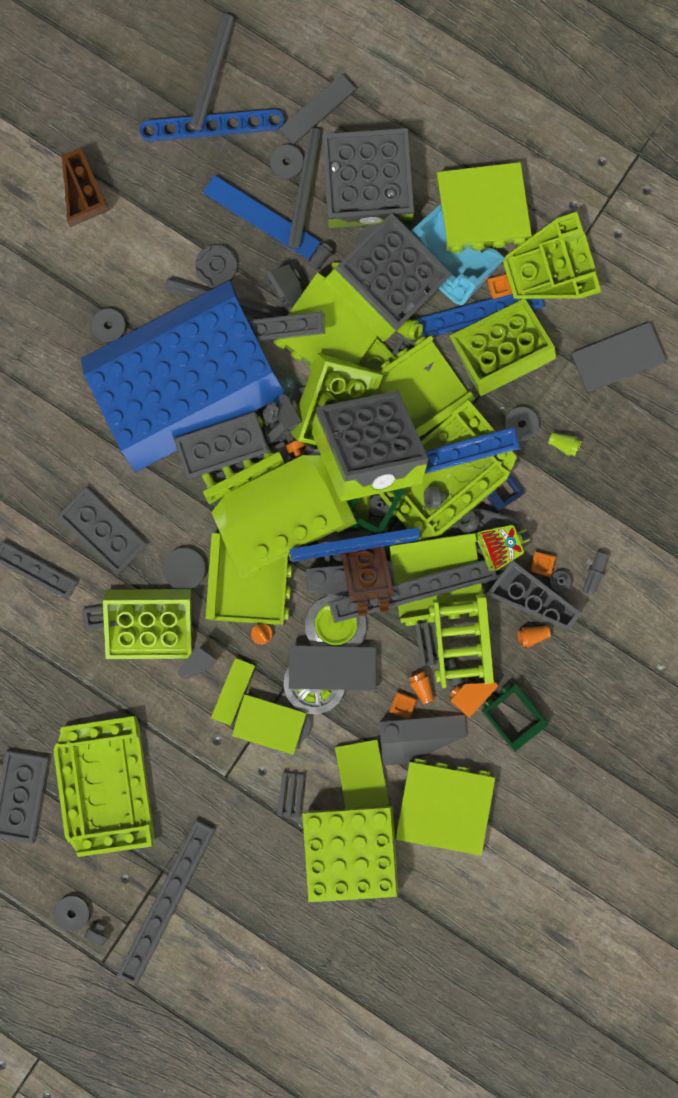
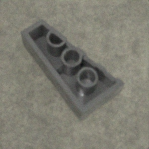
(332, 581)
(529, 594)

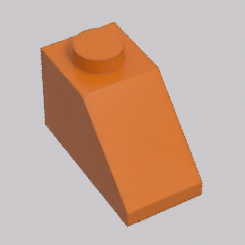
(471, 696)

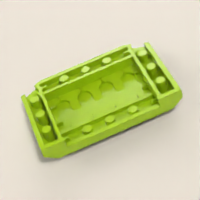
(462, 484)
(280, 513)
(103, 787)

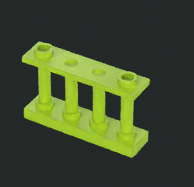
(216, 491)
(481, 650)

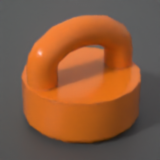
(296, 447)
(261, 634)

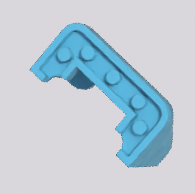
(467, 268)

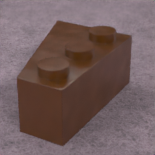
(81, 189)

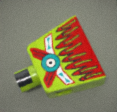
(501, 545)

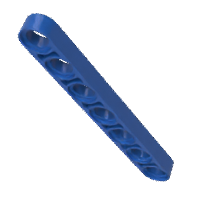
(222, 129)

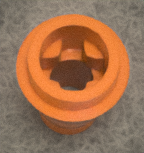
(532, 635)
(421, 685)

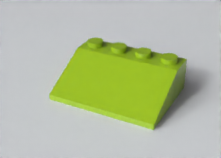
(503, 347)
(332, 383)
(155, 624)

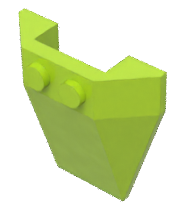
(554, 263)

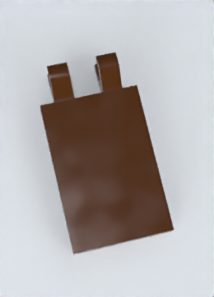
(367, 578)

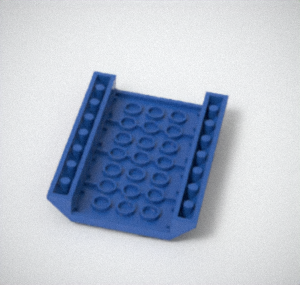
(180, 376)

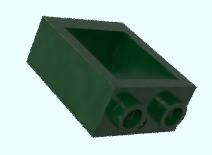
(391, 513)
(527, 735)

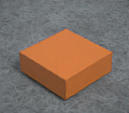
(499, 286)
(542, 564)
(403, 705)

